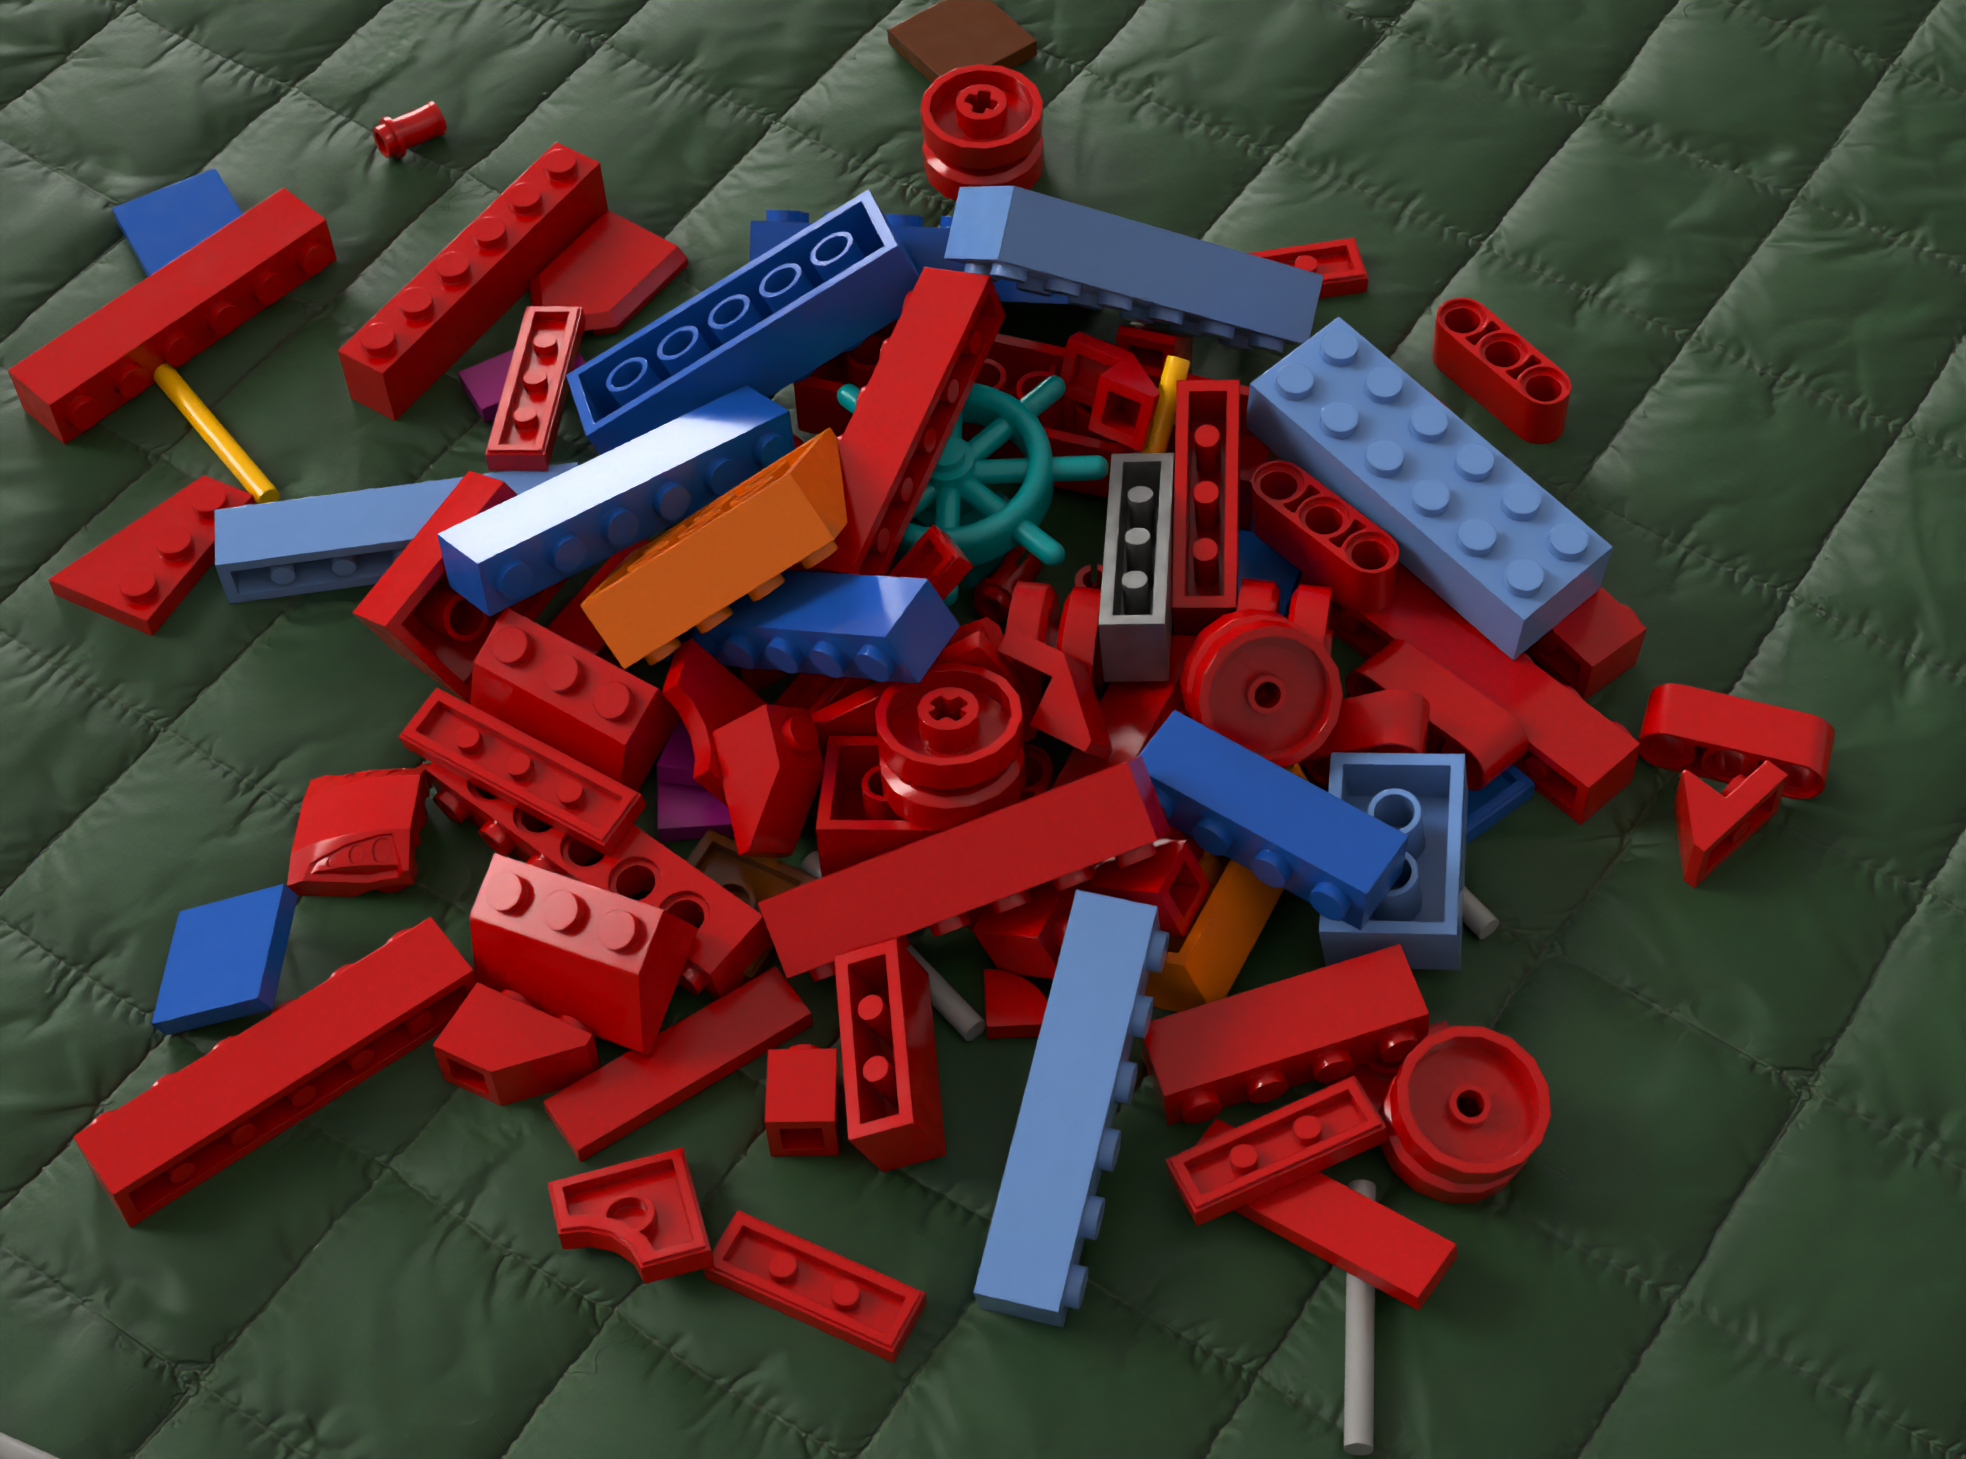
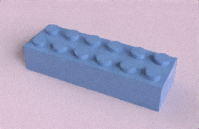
(1132, 268)
(1446, 495)

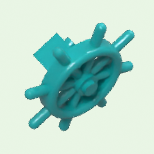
(986, 521)

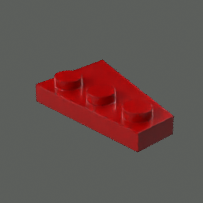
(153, 561)

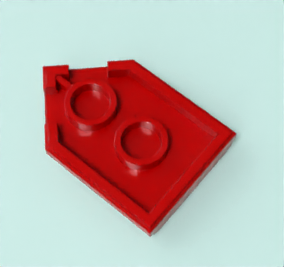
(608, 272)

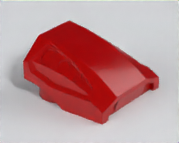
(359, 832)

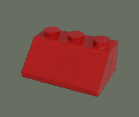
(425, 617)
(571, 699)
(578, 950)

